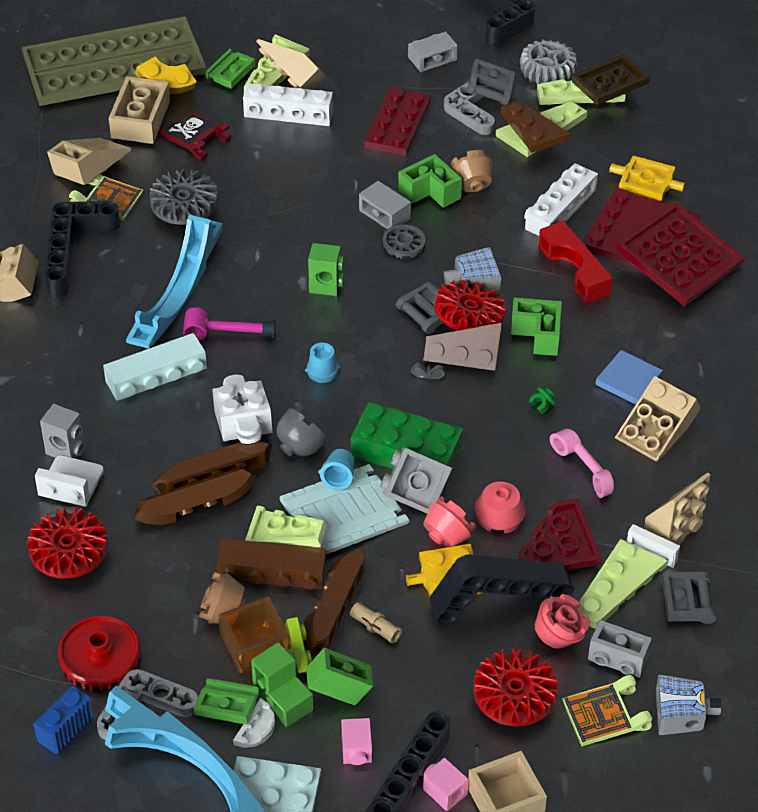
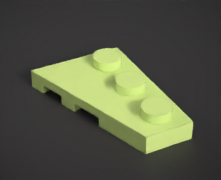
(284, 529)

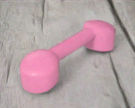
(568, 441)

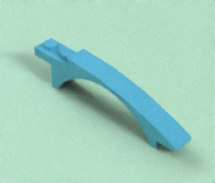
(197, 245)
(143, 728)

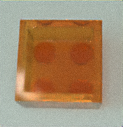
(251, 631)

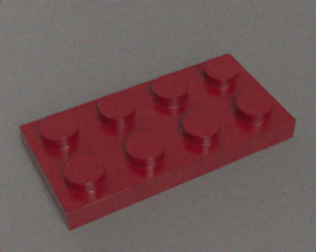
(397, 121)

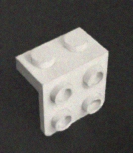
(69, 480)

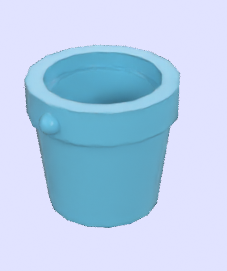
(322, 363)
(338, 470)

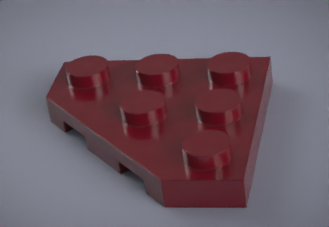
(563, 538)

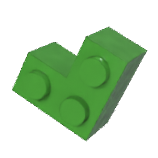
(430, 178)
(539, 320)
(279, 686)

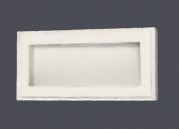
(654, 544)

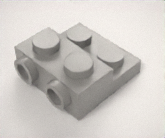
(415, 479)

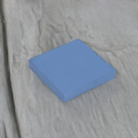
(627, 376)

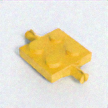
(647, 178)
(436, 565)

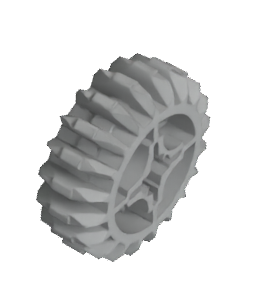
(548, 62)

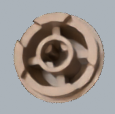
(474, 170)
(221, 597)

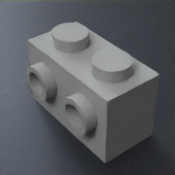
(619, 649)

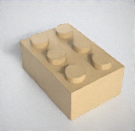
(139, 109)

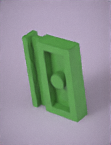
(230, 68)
(227, 701)

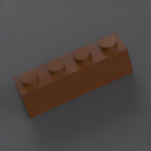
(273, 563)

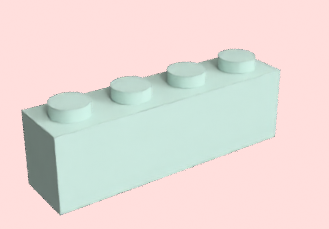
(155, 366)

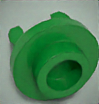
(546, 396)

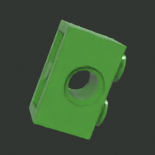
(325, 269)

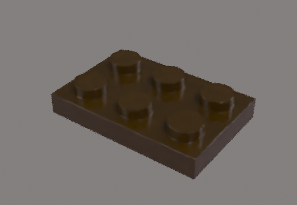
(610, 79)

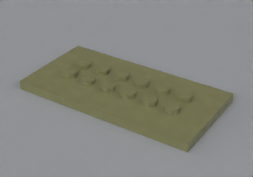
(102, 60)

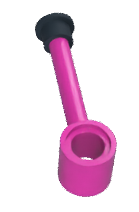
(197, 322)

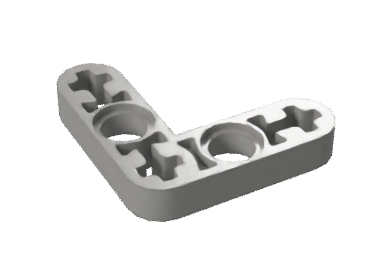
(458, 104)
(139, 693)

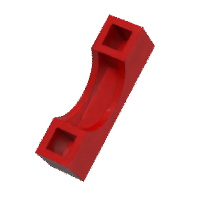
(561, 243)

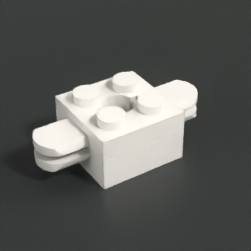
(242, 410)

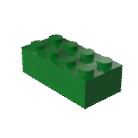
(387, 430)

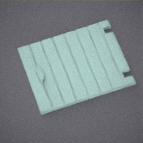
(348, 513)

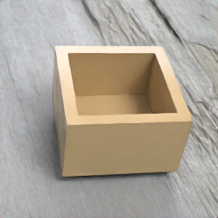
(506, 786)

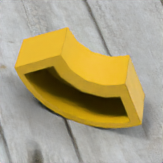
(178, 77)

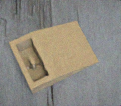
(291, 63)
(84, 158)
(17, 273)
(658, 419)
(680, 513)

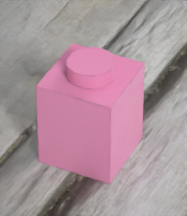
(356, 741)
(445, 784)

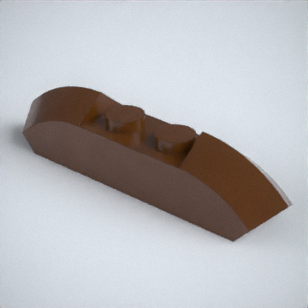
(239, 455)
(163, 507)
(338, 593)

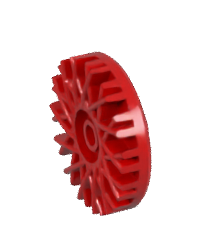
(468, 307)
(67, 544)
(99, 651)
(515, 688)

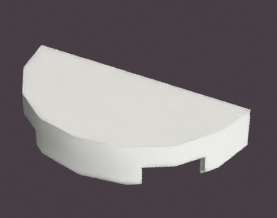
(258, 728)

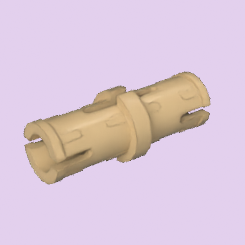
(376, 622)

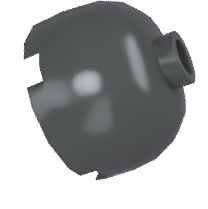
(298, 435)

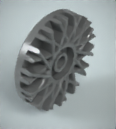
(183, 196)

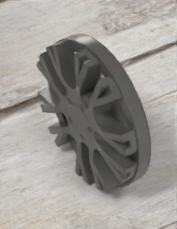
(404, 241)

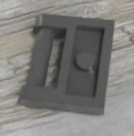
(491, 76)
(425, 298)
(680, 598)

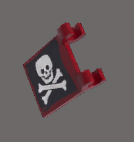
(192, 131)

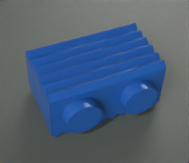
(63, 719)

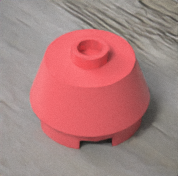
(500, 507)
(447, 523)
(561, 622)

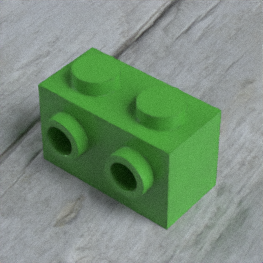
(339, 676)

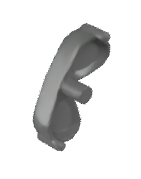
(435, 373)

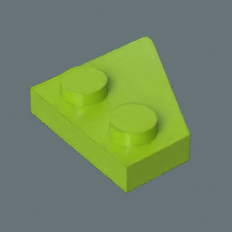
(297, 635)

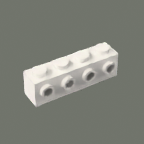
(285, 102)
(562, 198)

